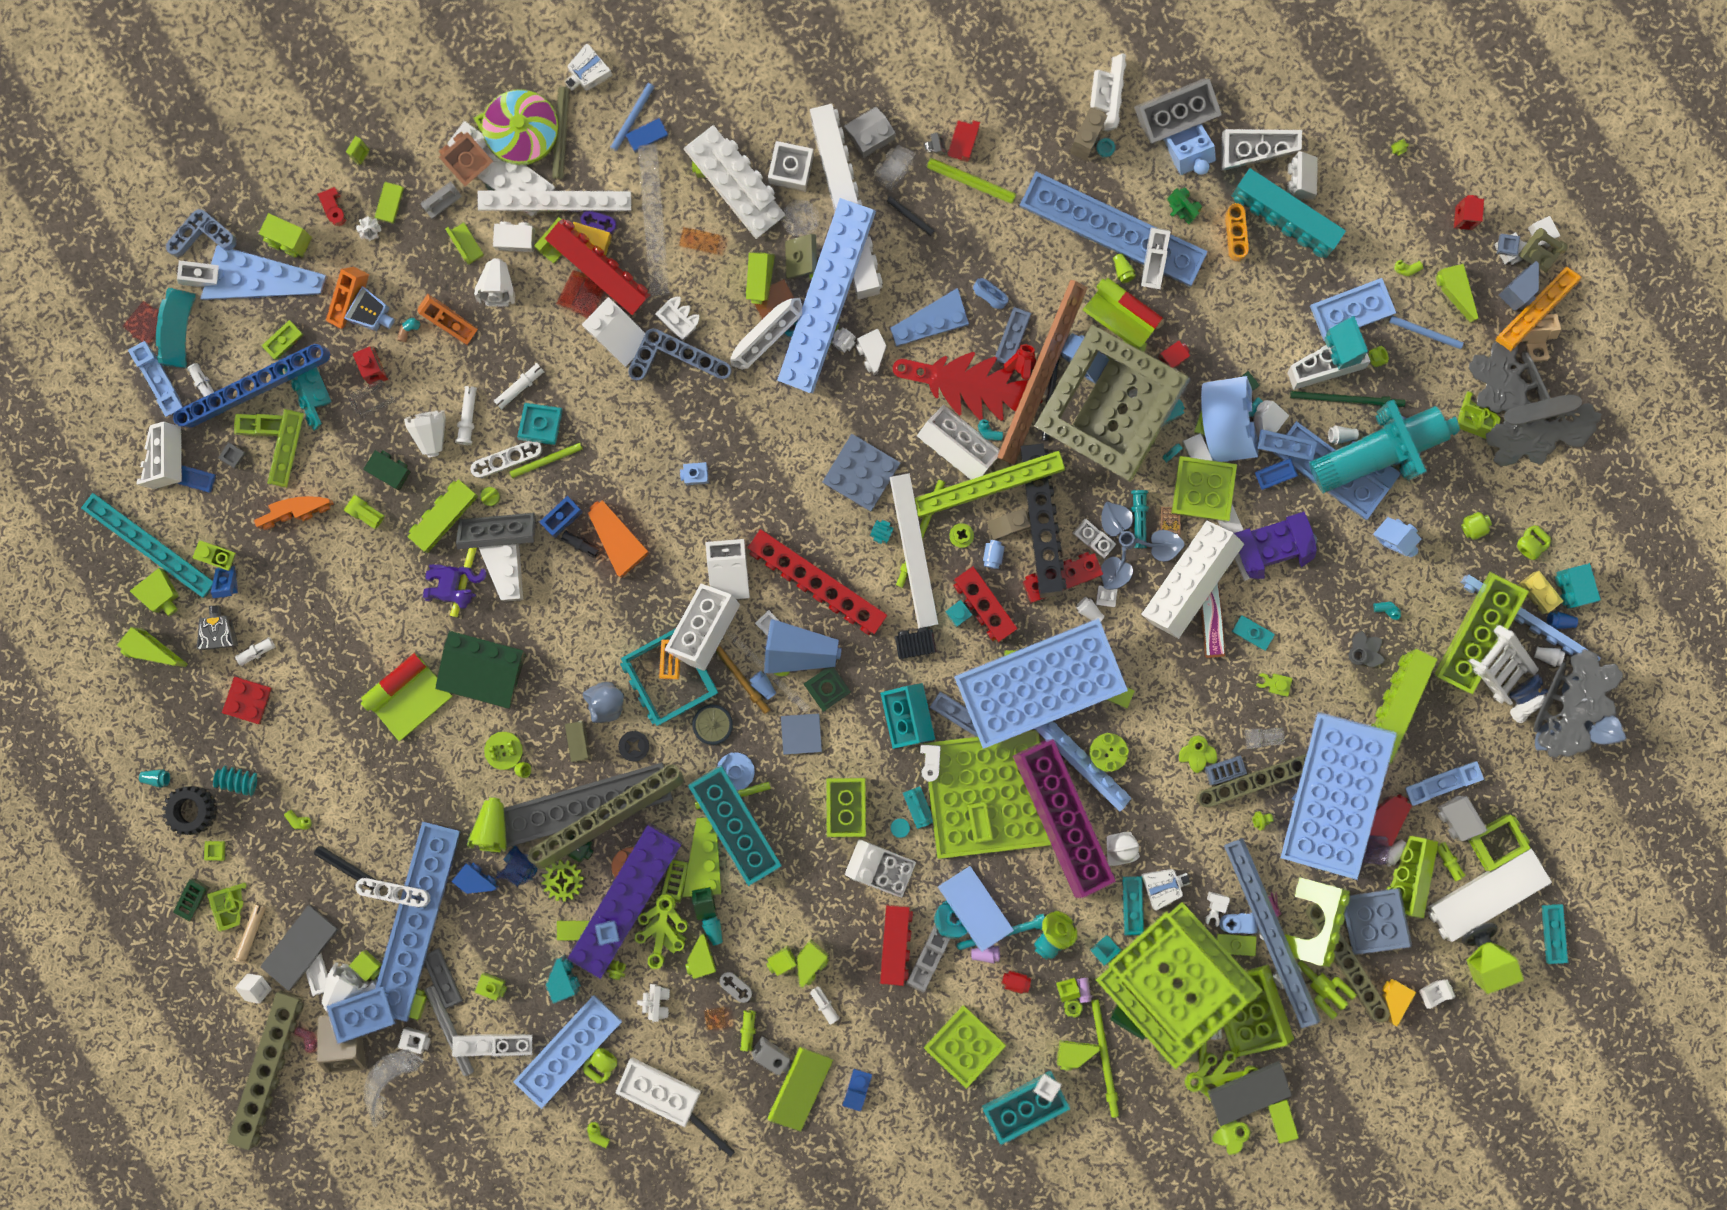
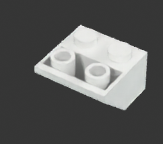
(1303, 176)

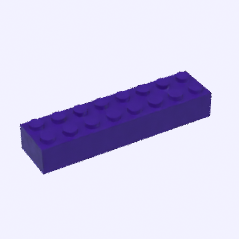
(626, 898)

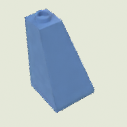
(798, 649)

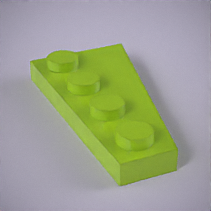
(704, 860)

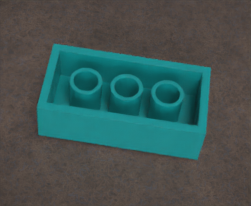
(1022, 1110)

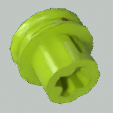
(965, 541)

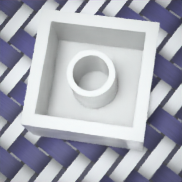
(790, 166)

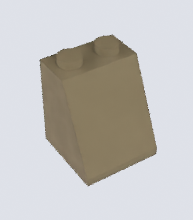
(335, 1056)

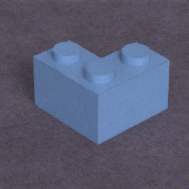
(1099, 363)

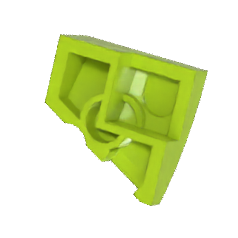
(1481, 418)
(228, 913)

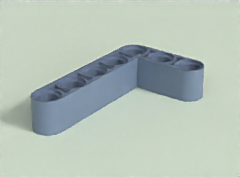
(678, 353)

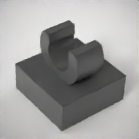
(936, 145)

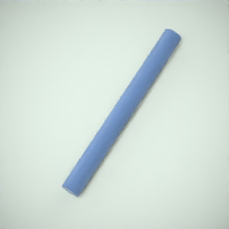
(632, 116)
(1426, 332)

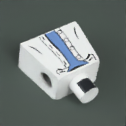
(587, 70)
(1164, 886)

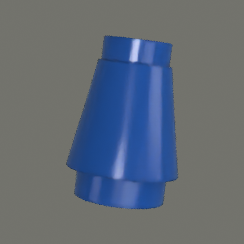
(1561, 620)

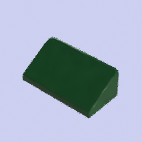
(1120, 1018)

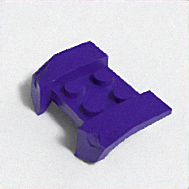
(1277, 544)

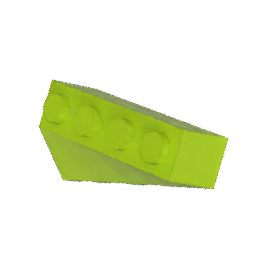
(1415, 874)

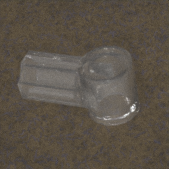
(1258, 738)

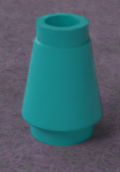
(157, 778)
(713, 930)

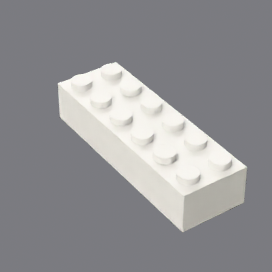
(1192, 579)

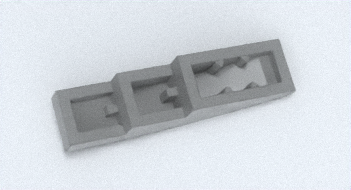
(928, 959)

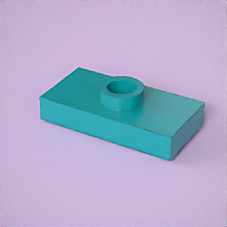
(1253, 633)

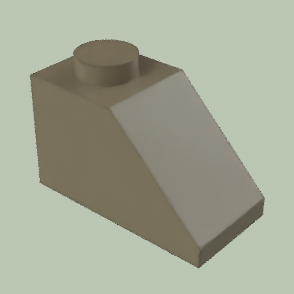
(1009, 524)

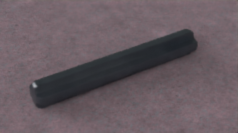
(342, 865)

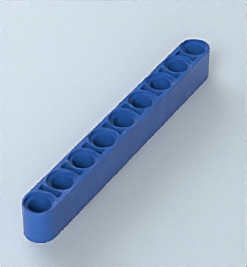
(243, 386)

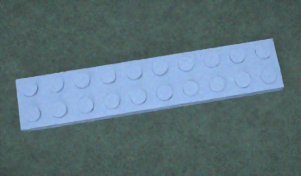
(826, 295)

